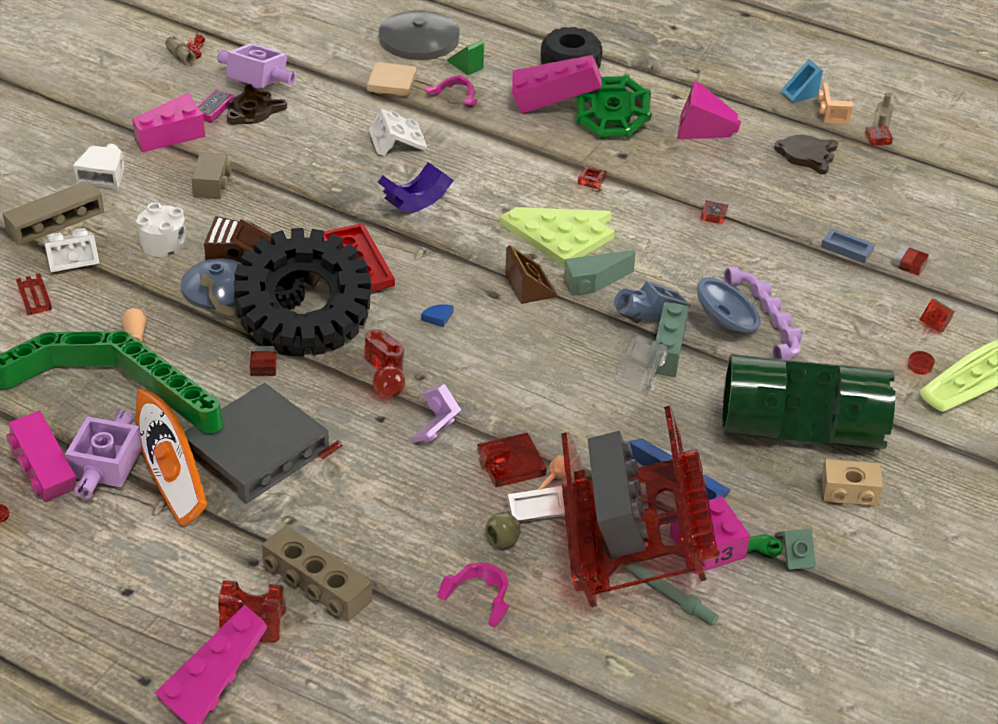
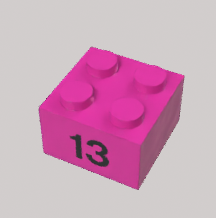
(730, 534)

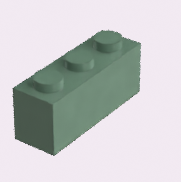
(671, 333)

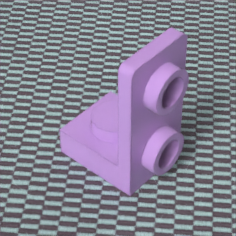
(444, 407)

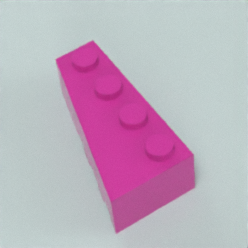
(554, 82)

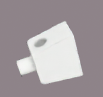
(100, 166)

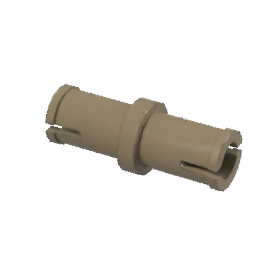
(180, 50)

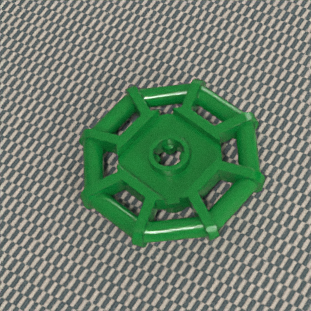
(614, 115)

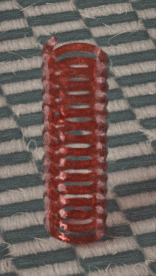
(330, 449)

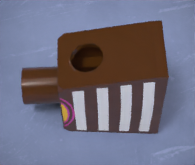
(217, 241)

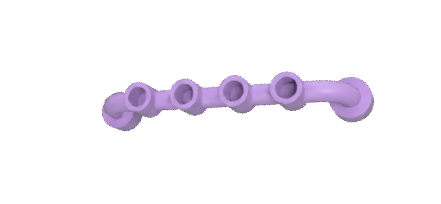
(772, 305)

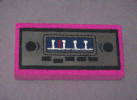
(215, 104)

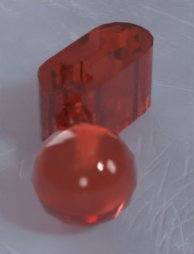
(388, 357)

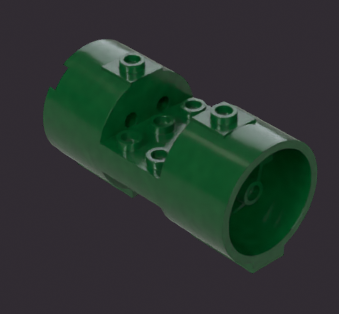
(808, 401)

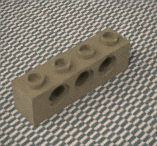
(317, 573)

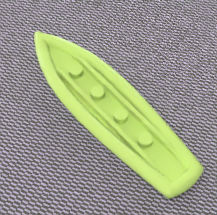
(964, 379)

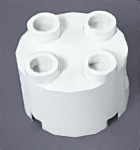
(161, 230)

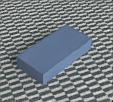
(847, 245)

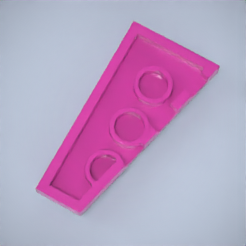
(202, 678)

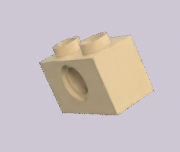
(851, 482)

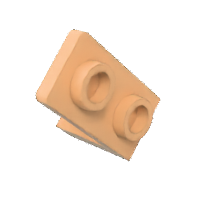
(833, 111)

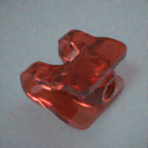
(266, 606)

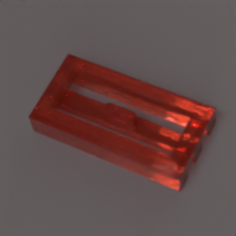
(31, 283)

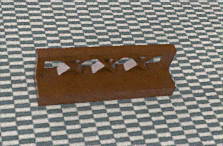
(248, 233)

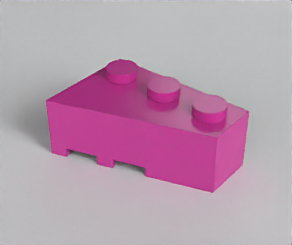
(169, 124)
(40, 456)

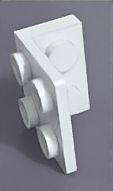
(391, 127)
(71, 250)

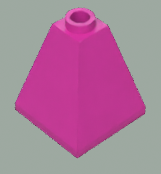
(706, 116)

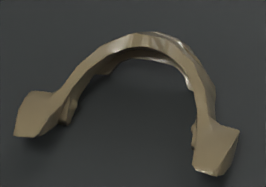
(208, 282)

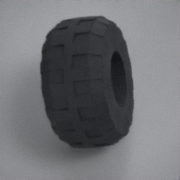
(570, 44)

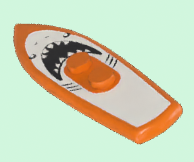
(169, 457)

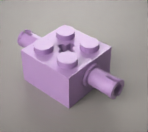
(256, 65)
(104, 452)

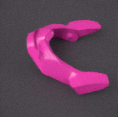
(450, 82)
(491, 574)

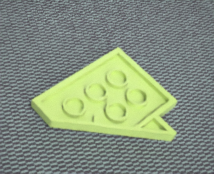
(560, 232)

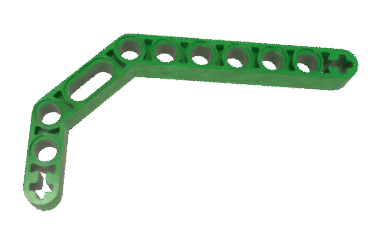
(118, 350)

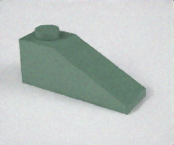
(595, 272)

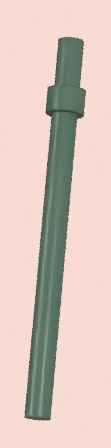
(689, 603)

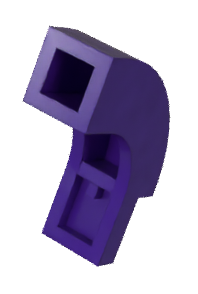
(418, 193)

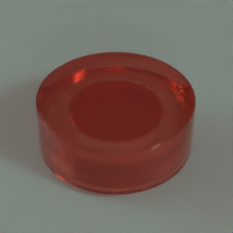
(921, 362)

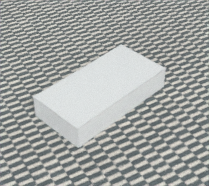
(536, 504)

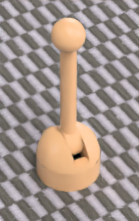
(556, 470)

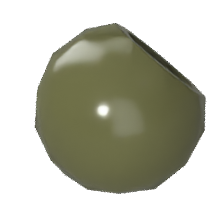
(503, 529)

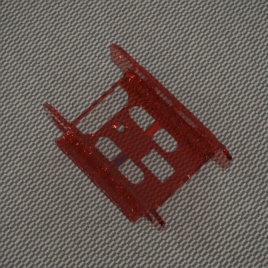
(679, 475)

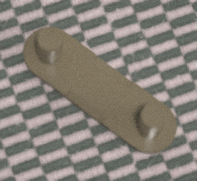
(884, 111)

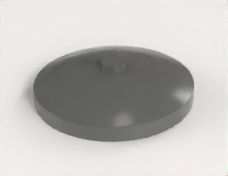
(419, 35)

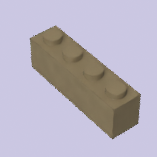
(53, 212)

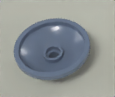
(223, 274)
(727, 306)

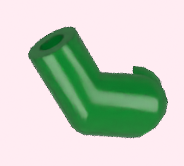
(765, 544)

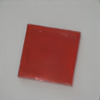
(523, 461)

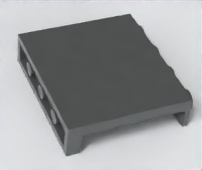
(260, 441)

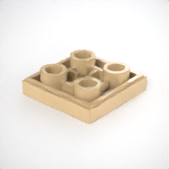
(392, 79)

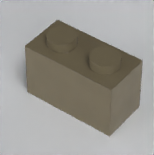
(211, 175)

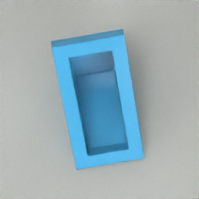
(804, 83)

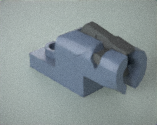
(646, 302)

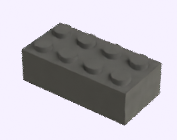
(617, 494)

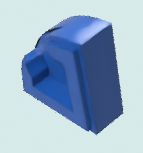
(438, 314)

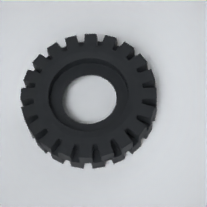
(269, 263)

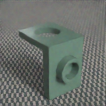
(798, 548)

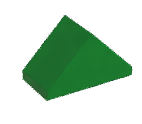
(469, 58)

